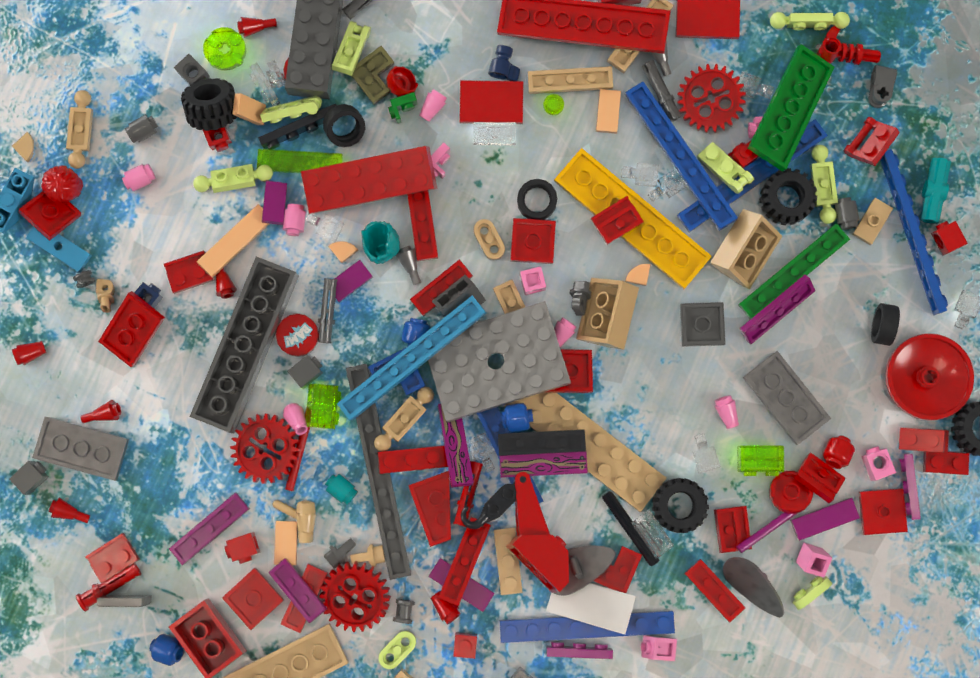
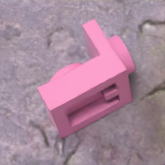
(440, 156)
(658, 648)

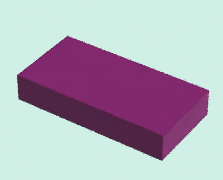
(274, 202)
(351, 280)

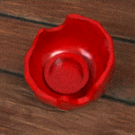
(401, 81)

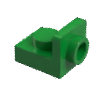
(402, 103)

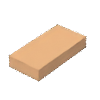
(248, 108)
(608, 111)
(286, 541)

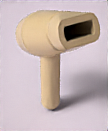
(303, 514)

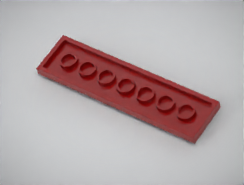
(586, 23)

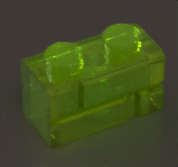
(322, 406)
(760, 459)

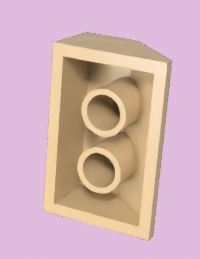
(746, 248)
(608, 313)

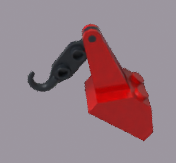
(533, 545)

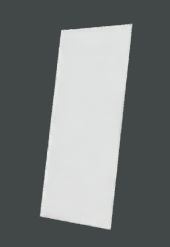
(595, 606)

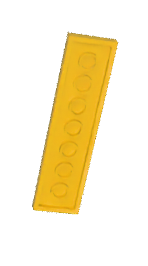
(655, 238)

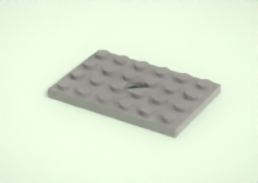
(530, 363)

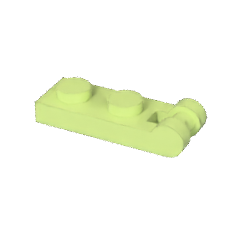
(351, 48)
(293, 109)
(725, 167)

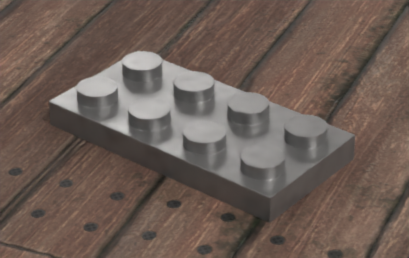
(787, 398)
(80, 448)

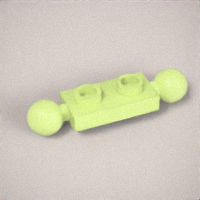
(801, 21)
(232, 178)
(824, 180)

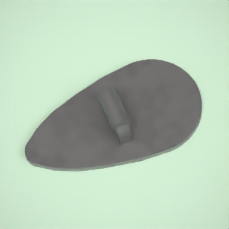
(585, 566)
(753, 585)

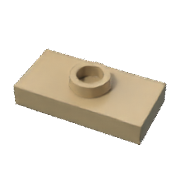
(872, 221)

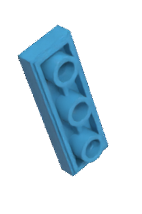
(69, 253)

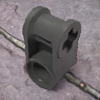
(883, 83)

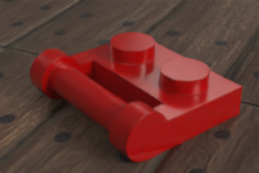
(875, 145)

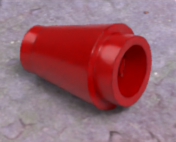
(28, 352)
(445, 610)

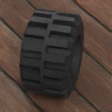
(209, 104)
(803, 188)
(963, 428)
(698, 511)

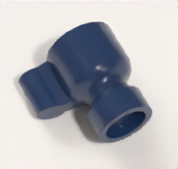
(501, 67)

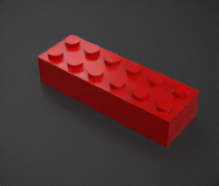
(369, 179)

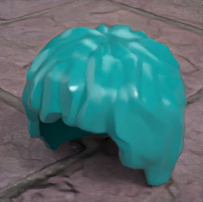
(380, 242)

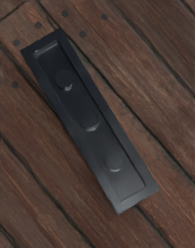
(291, 131)
(541, 442)

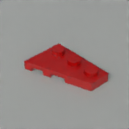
(433, 506)

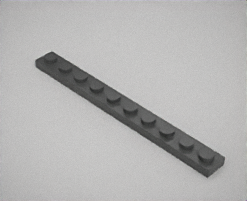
(380, 484)

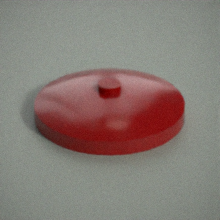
(929, 377)

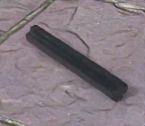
(625, 521)

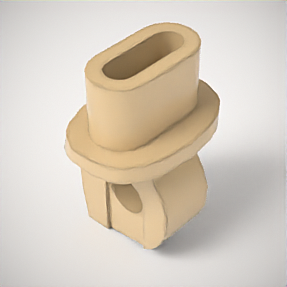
(105, 297)
(374, 555)

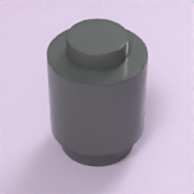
(141, 128)
(847, 213)

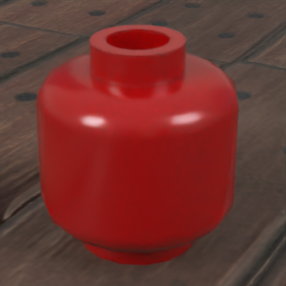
(838, 452)

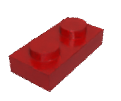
(922, 440)

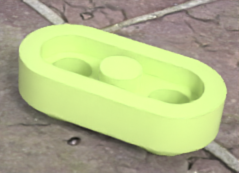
(804, 597)
(397, 649)

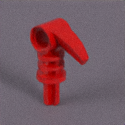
(841, 51)

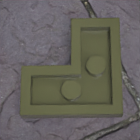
(368, 71)

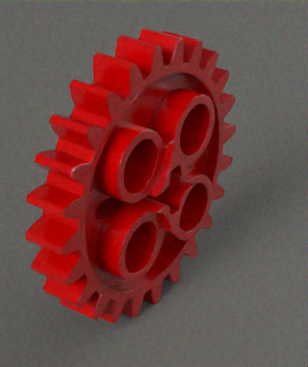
(718, 116)
(255, 465)
(365, 580)

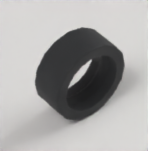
(352, 137)
(537, 183)
(885, 324)

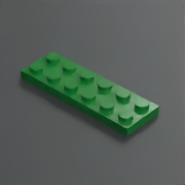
(791, 107)

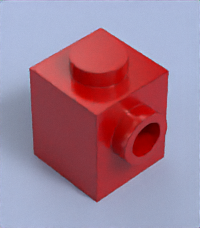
(242, 548)

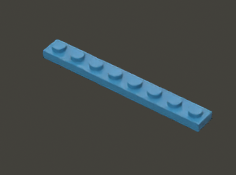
(411, 358)

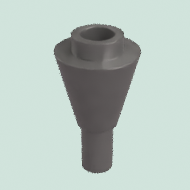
(662, 59)
(409, 261)

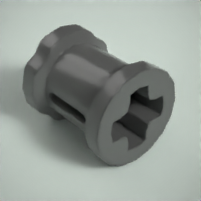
(403, 611)

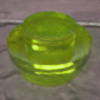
(553, 104)

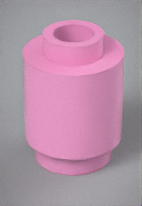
(138, 177)
(294, 219)

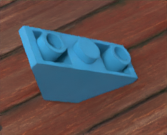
(13, 196)

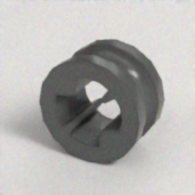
(84, 279)

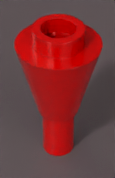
(250, 26)
(224, 285)
(106, 412)
(64, 510)

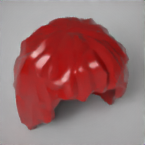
(61, 184)

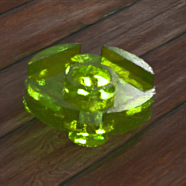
(215, 42)

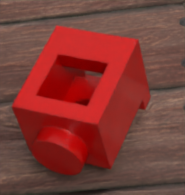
(219, 144)
(743, 155)

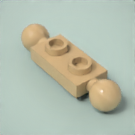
(79, 129)
(404, 419)

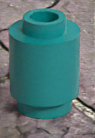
(341, 489)

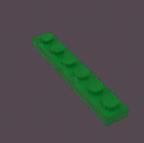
(794, 270)

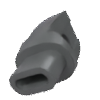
(580, 296)
(335, 556)

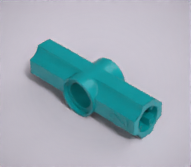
(935, 190)

